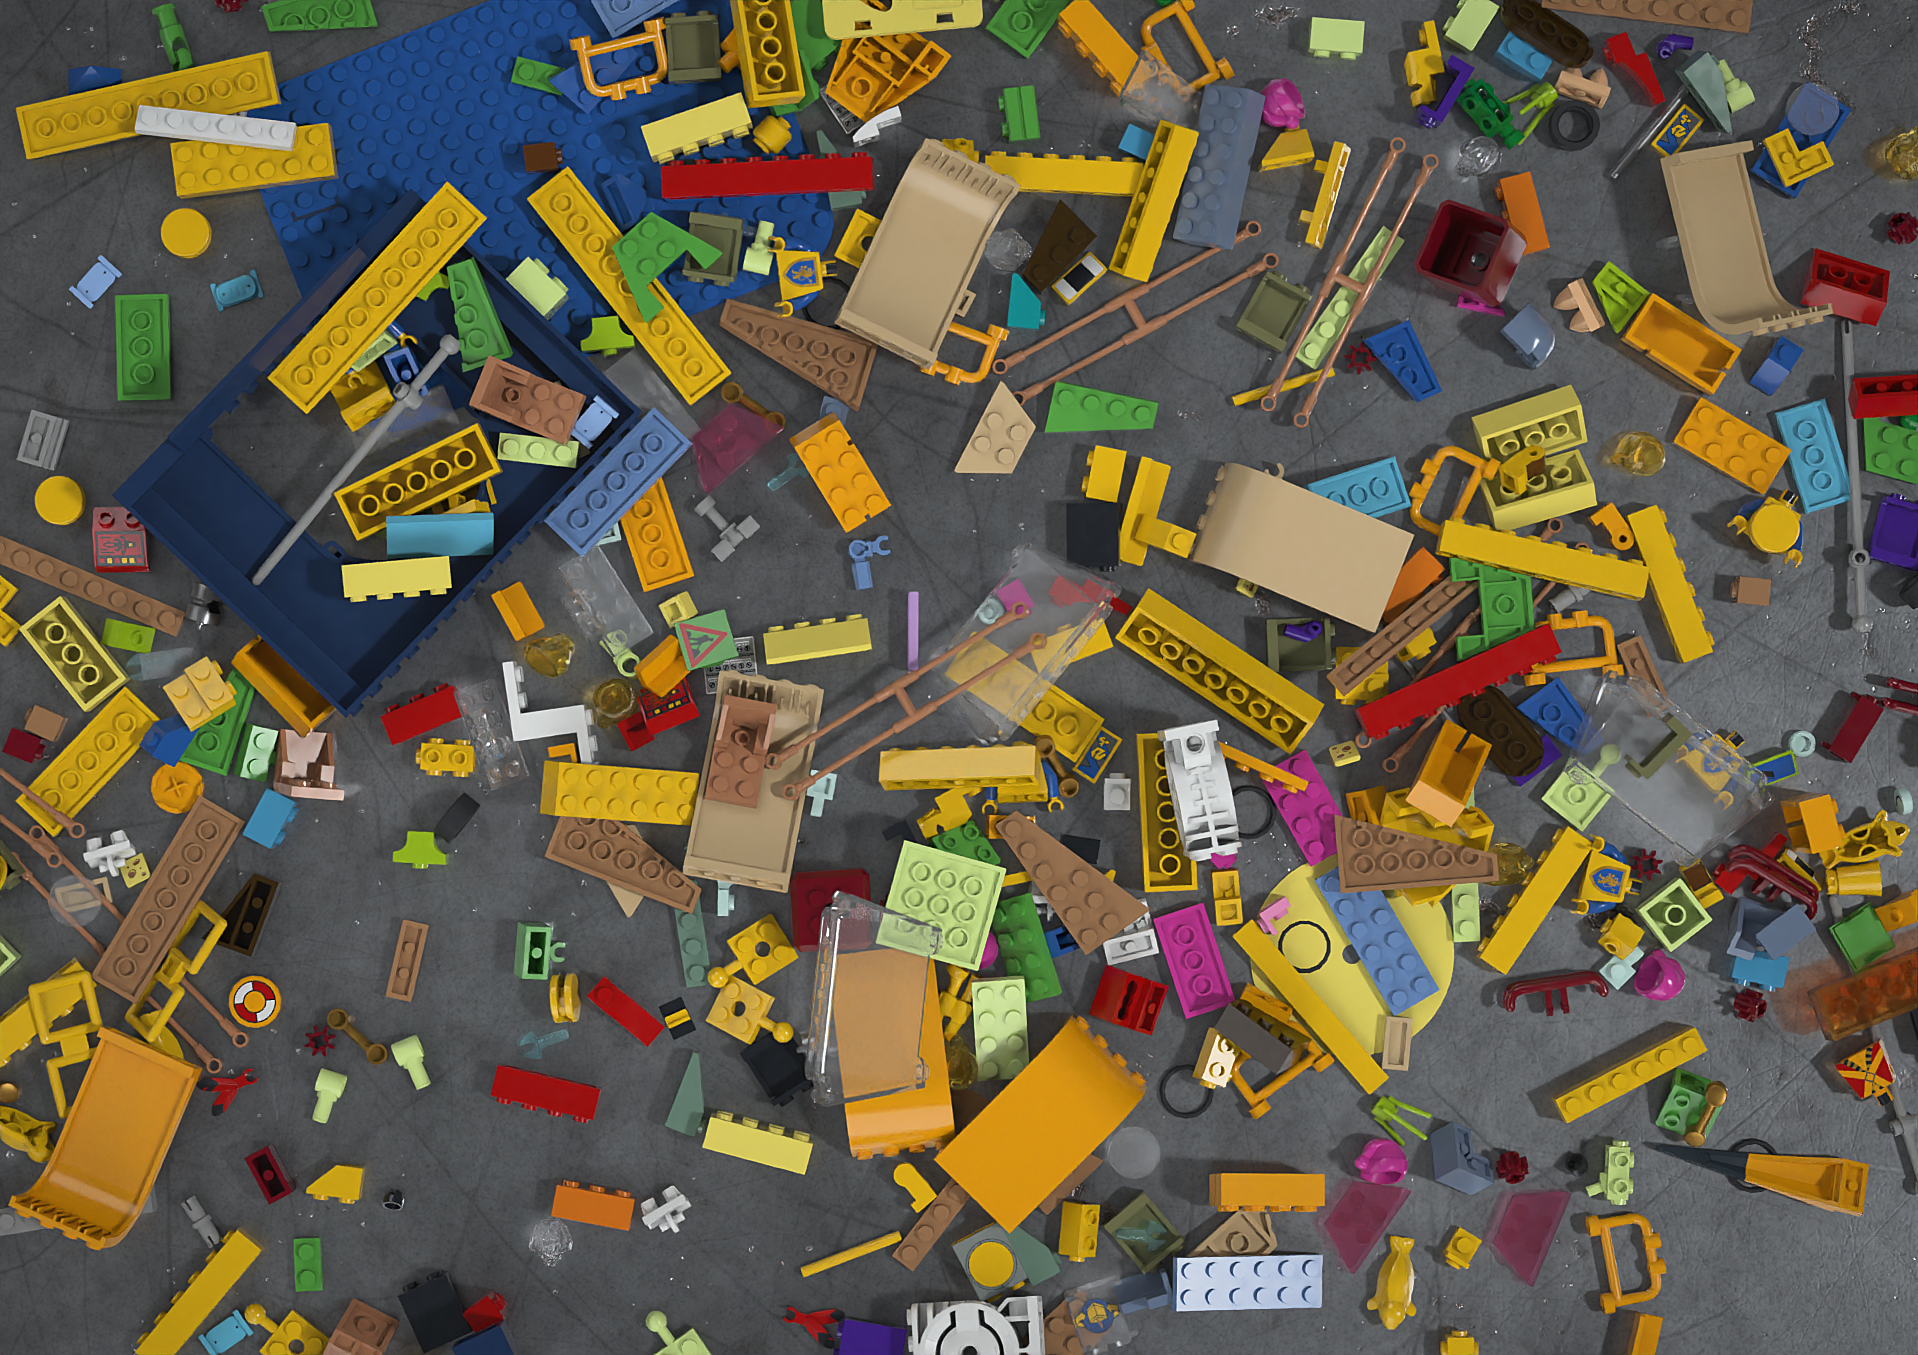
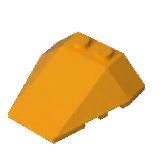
(882, 70)

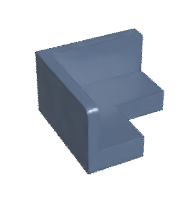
(1744, 923)
(1785, 931)
(1456, 1161)
(1144, 1291)

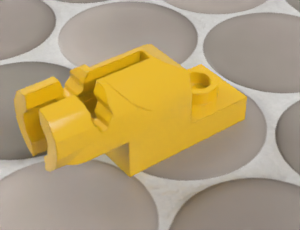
(1424, 65)
(951, 812)

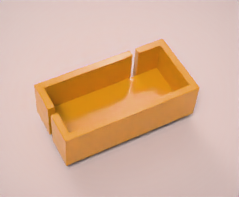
(1098, 41)
(1681, 344)
(839, 471)
(282, 686)
(1446, 775)
(1819, 825)
(1259, 1191)

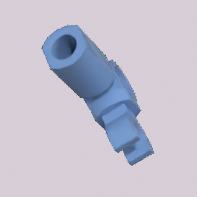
(859, 551)

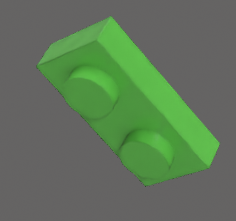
(535, 75)
(308, 1264)

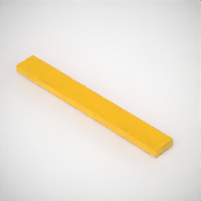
(1310, 1006)

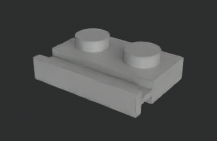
(43, 440)

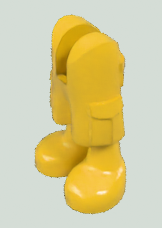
(955, 1008)

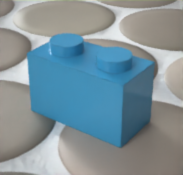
(1523, 57)
(271, 818)
(1759, 970)

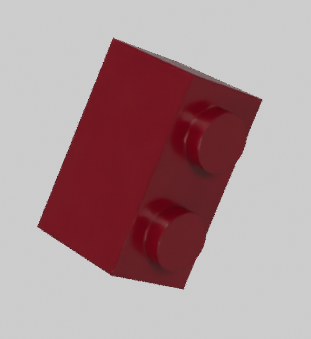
(270, 1173)

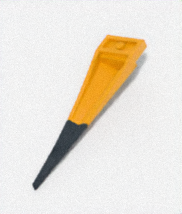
(1822, 1182)

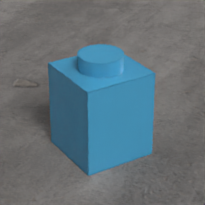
(1136, 143)

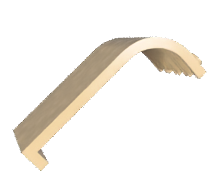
(1726, 243)
(925, 252)
(1300, 545)
(759, 843)

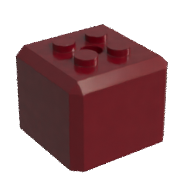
(1455, 242)
(812, 891)

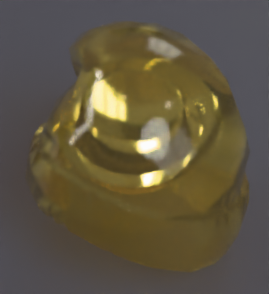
(1902, 155)
(1640, 454)
(550, 654)
(614, 701)
(1512, 864)
(963, 1074)

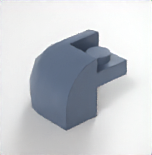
(1530, 335)

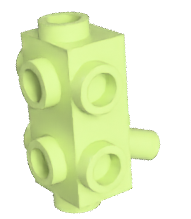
(1615, 1178)

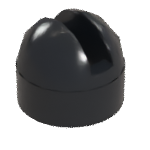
(1574, 1158)
(393, 1200)

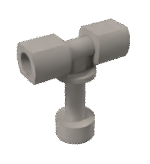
(731, 534)

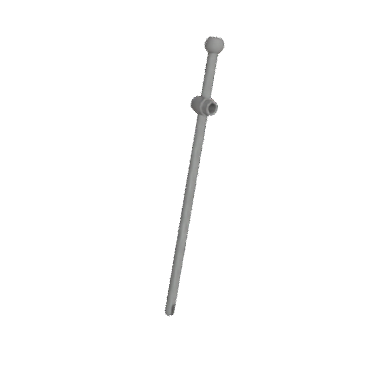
(406, 396)
(1861, 622)
(1904, 1123)

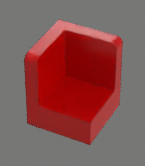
(635, 731)

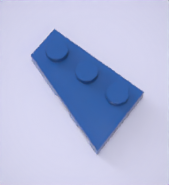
(605, 70)
(1405, 359)
(1554, 711)

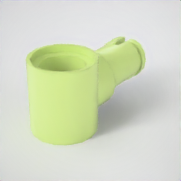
(1737, 92)
(757, 256)
(621, 661)
(410, 1056)
(329, 1088)

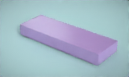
(913, 603)

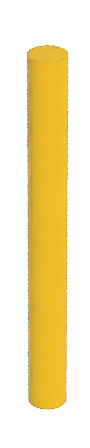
(1288, 384)
(851, 1254)

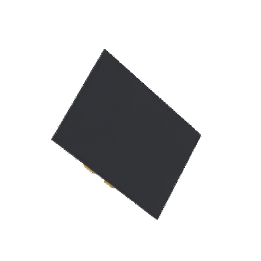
(1083, 847)
(677, 1018)

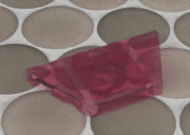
(730, 443)
(1362, 1219)
(1529, 1230)

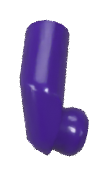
(1673, 42)
(1303, 633)

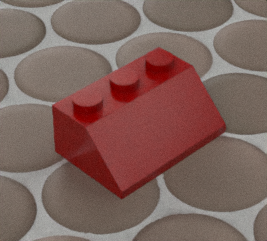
(1849, 285)

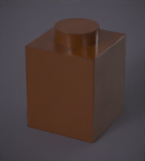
(542, 157)

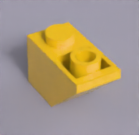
(341, 1181)

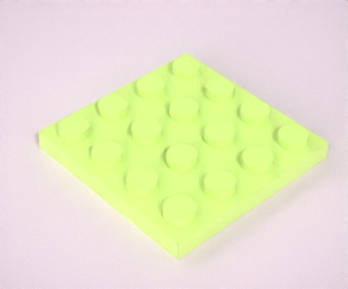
(950, 895)

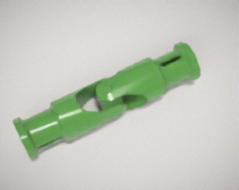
(171, 33)

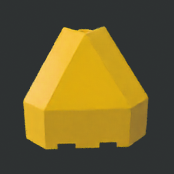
(1470, 830)

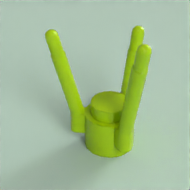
(1542, 97)
(1386, 1110)

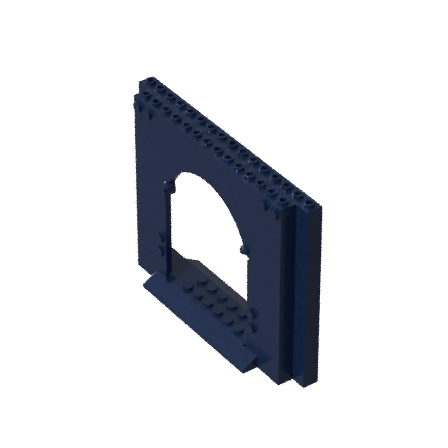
(229, 526)

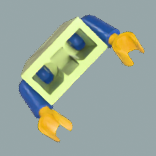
(380, 346)

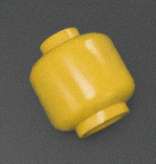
(772, 134)

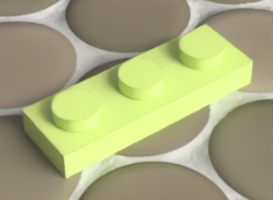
(537, 450)

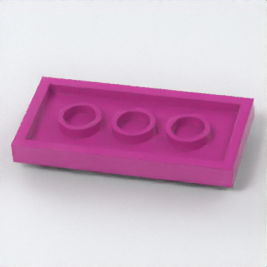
(1308, 812)
(1194, 960)

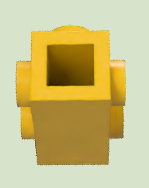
(440, 757)
(1216, 1060)
(1079, 1230)

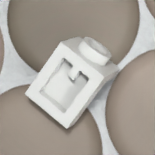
(1117, 792)

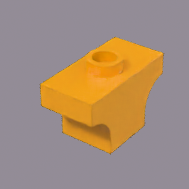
(1899, 911)

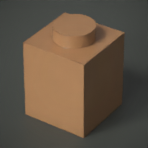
(1750, 591)
(45, 722)

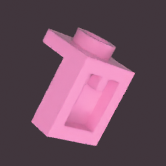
(1274, 910)

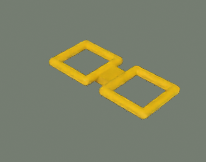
(174, 970)
(71, 1039)

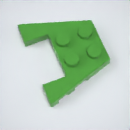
(650, 251)
(1890, 450)
(1504, 605)

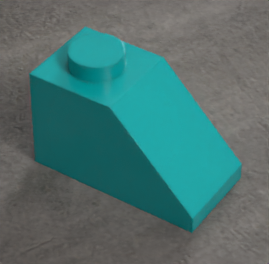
(1024, 307)

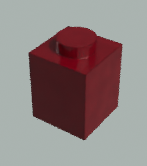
(25, 745)

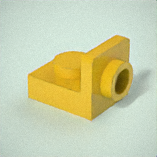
(1461, 1248)

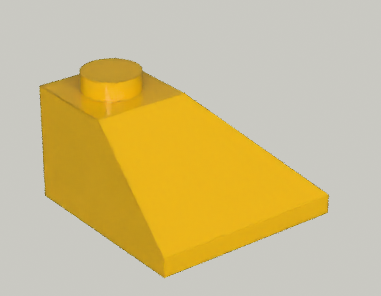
(1288, 150)

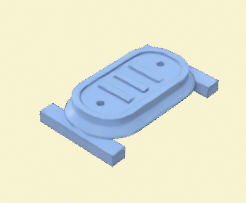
(95, 282)
(593, 421)

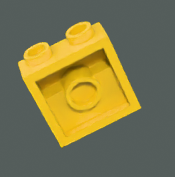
(1370, 689)
(201, 693)

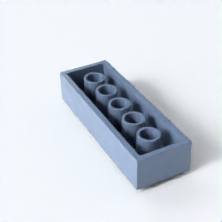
(1219, 167)

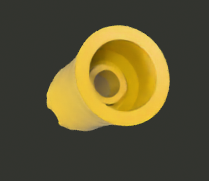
(1855, 879)

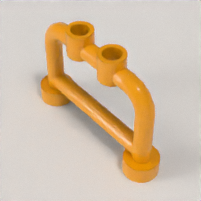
(1180, 8)
(618, 89)
(991, 339)
(1430, 469)
(1578, 620)
(1258, 1099)
(1654, 1265)

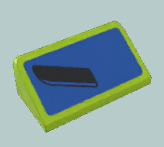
(1778, 766)

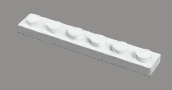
(215, 128)

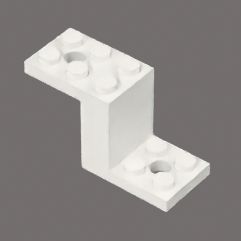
(547, 722)

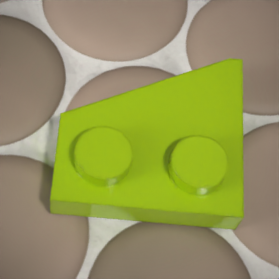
(1618, 295)

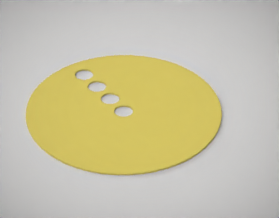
(1346, 986)

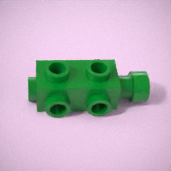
(1486, 112)

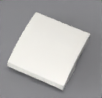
(869, 132)
(1133, 941)

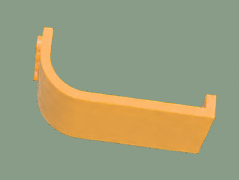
(912, 1117)
(1043, 1123)
(112, 1141)

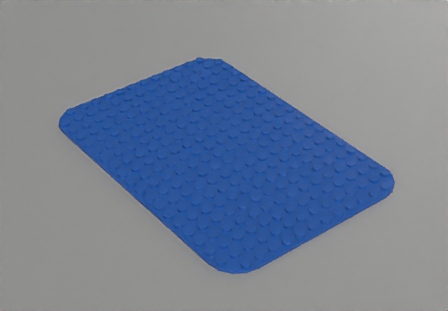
(446, 111)

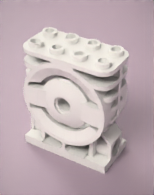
(1200, 790)
(933, 1318)

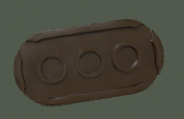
(1546, 32)
(1504, 727)

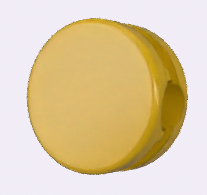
(186, 233)
(60, 500)
(1773, 528)
(565, 998)

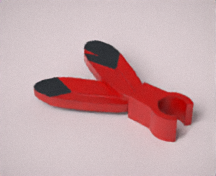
(228, 1088)
(814, 1321)

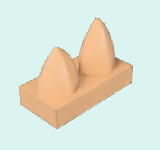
(1590, 90)
(1576, 296)

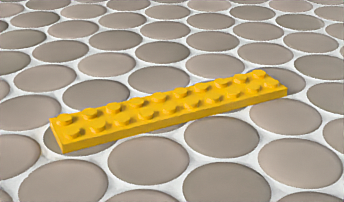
(112, 111)
(589, 239)
(377, 297)

